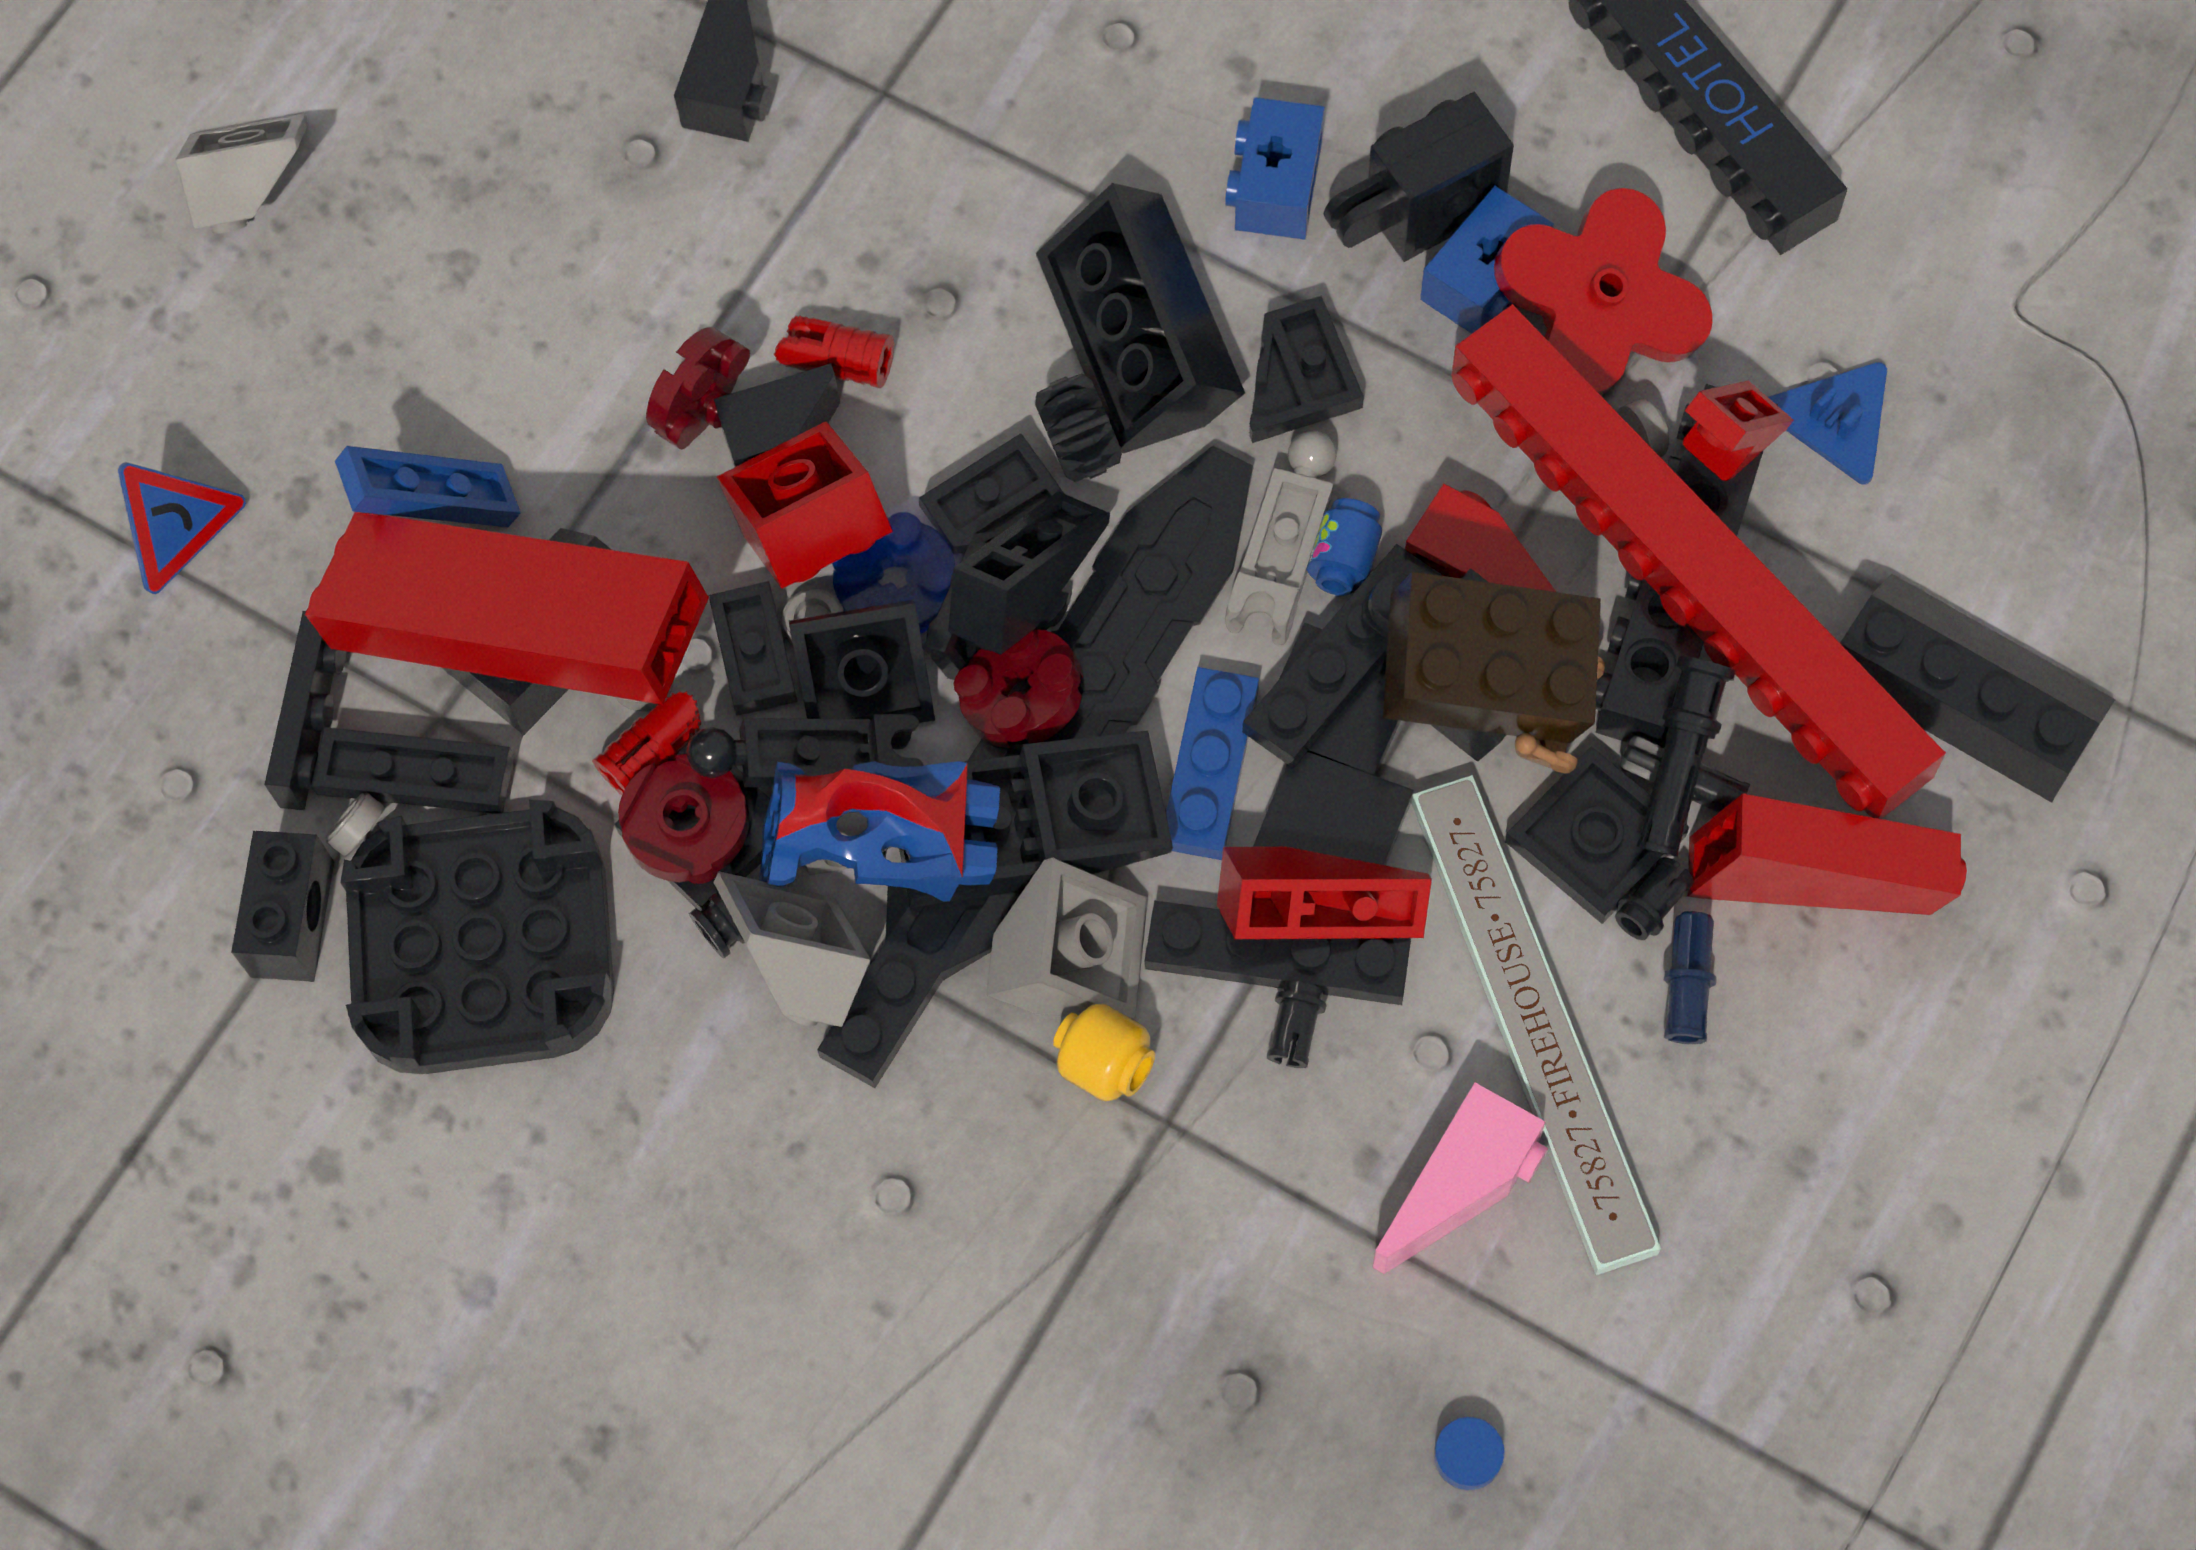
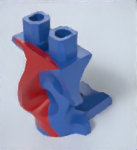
(904, 809)

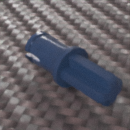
(1690, 978)

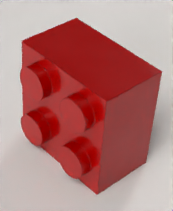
(805, 505)

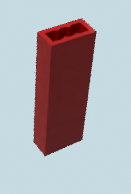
(509, 606)

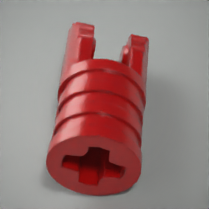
(851, 351)
(650, 740)

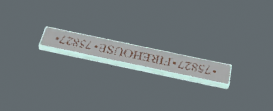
(1535, 1026)

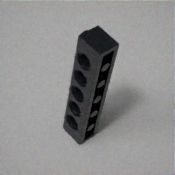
(1625, 701)

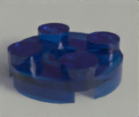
(909, 546)

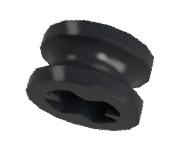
(717, 925)

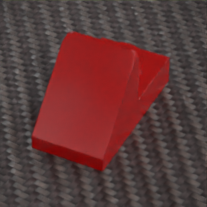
(1733, 427)

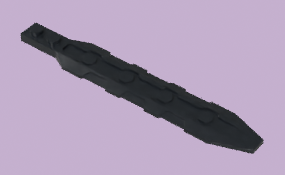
(1124, 630)

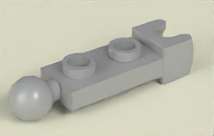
(1284, 537)

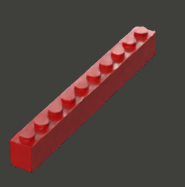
(1695, 565)

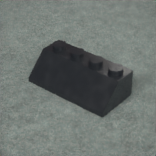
(1139, 318)
(1976, 686)

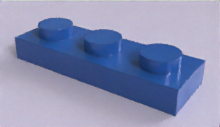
(427, 487)
(1210, 762)

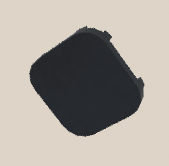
(478, 940)

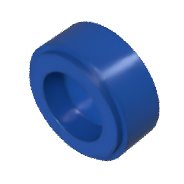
(1469, 1453)

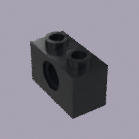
(283, 906)

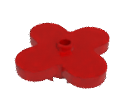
(1605, 288)

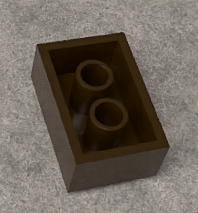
(1492, 657)

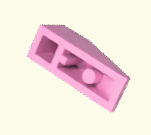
(1468, 1172)

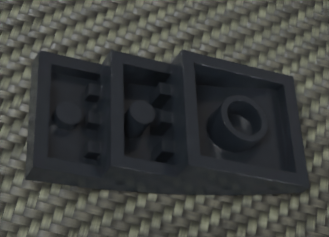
(1068, 801)

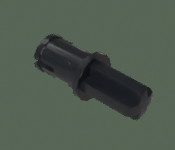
(1712, 788)

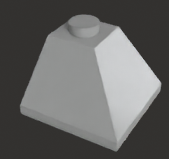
(235, 168)
(1069, 944)
(799, 946)

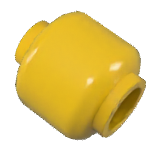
(1103, 1052)

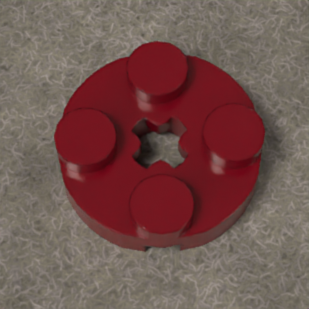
(684, 402)
(1037, 714)
(687, 854)

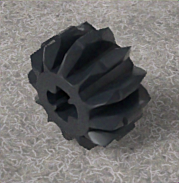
(1078, 427)

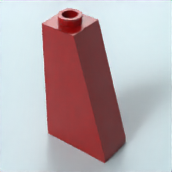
(1823, 859)

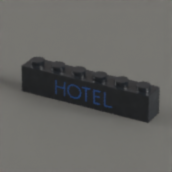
(1718, 115)

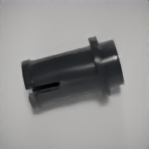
(1645, 909)
(1295, 1021)

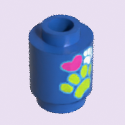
(1345, 546)

